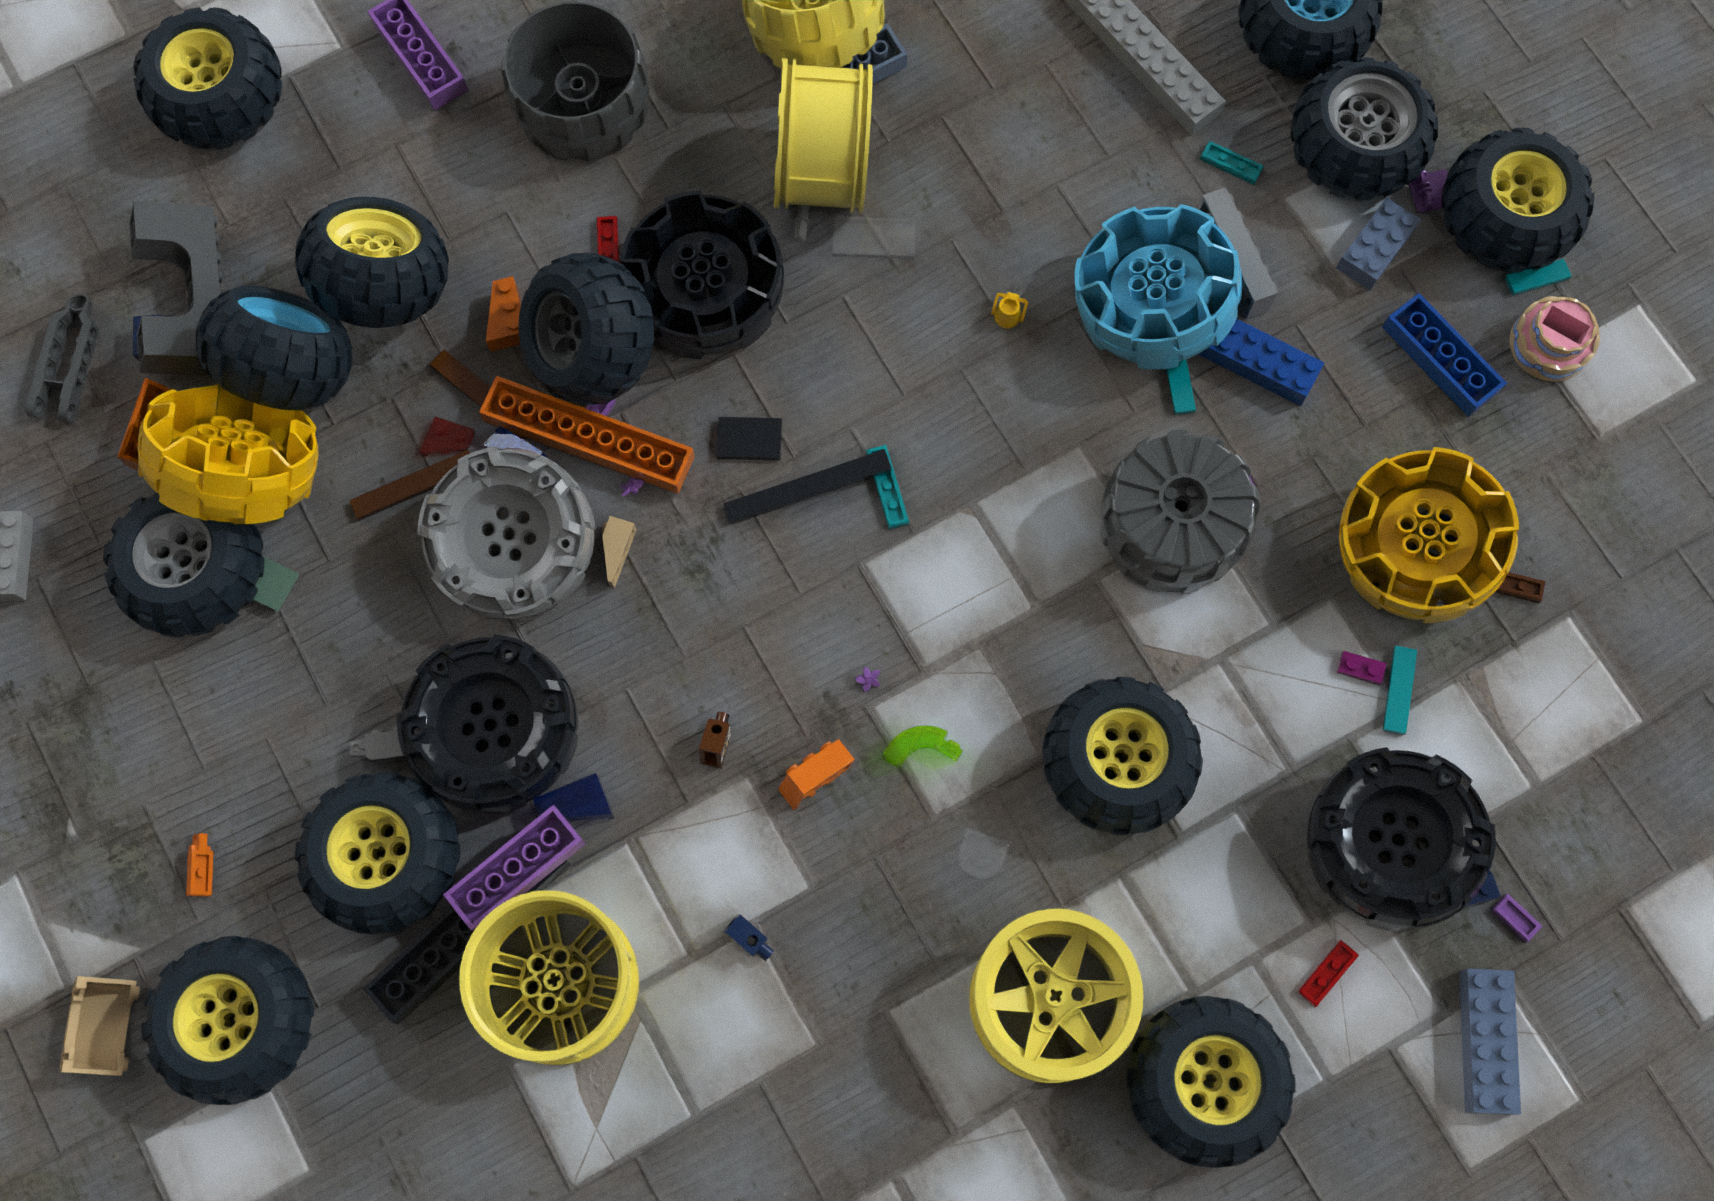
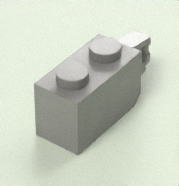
(378, 747)

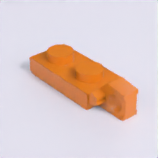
(199, 867)

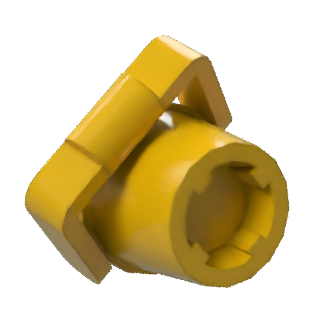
(1008, 311)

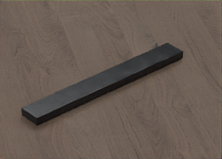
(807, 486)

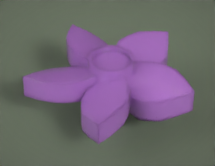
(632, 486)
(868, 678)

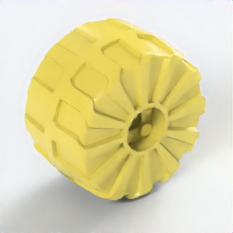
(814, 30)

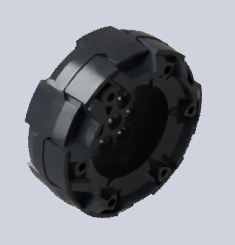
(714, 316)
(442, 708)
(1446, 820)

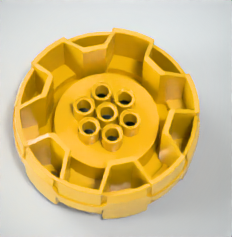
(226, 455)
(1414, 581)

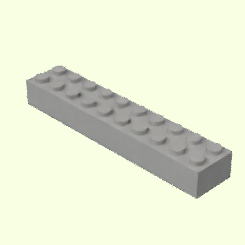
(1152, 60)

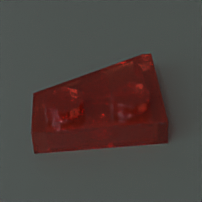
(446, 437)

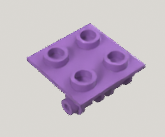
(1428, 190)

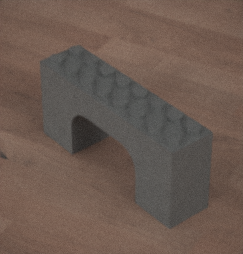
(188, 240)

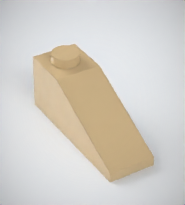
(617, 541)

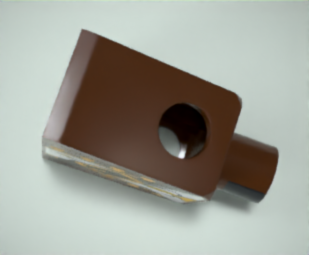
(715, 741)

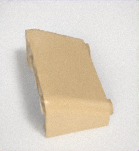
(97, 1026)

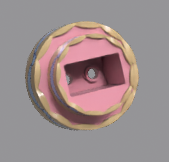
(1554, 338)

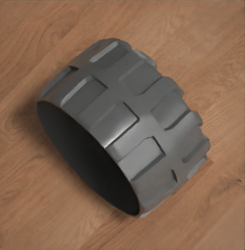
(576, 80)
(1174, 547)

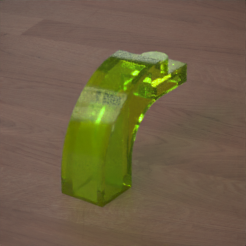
(917, 738)

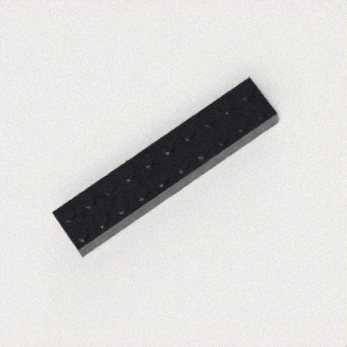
(428, 962)

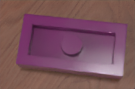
(1361, 668)

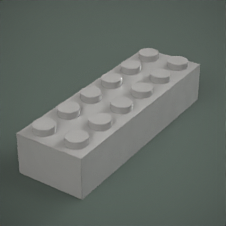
(1257, 288)

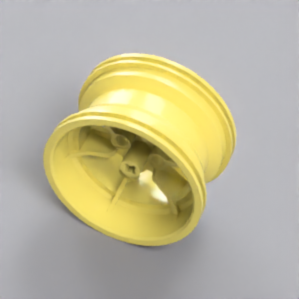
(1124, 988)

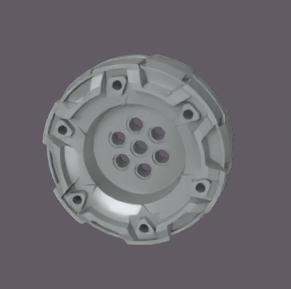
(473, 501)

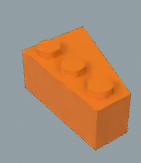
(503, 315)
(815, 772)

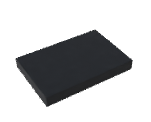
(749, 438)

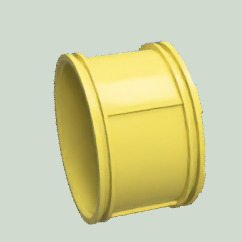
(823, 136)
(484, 950)

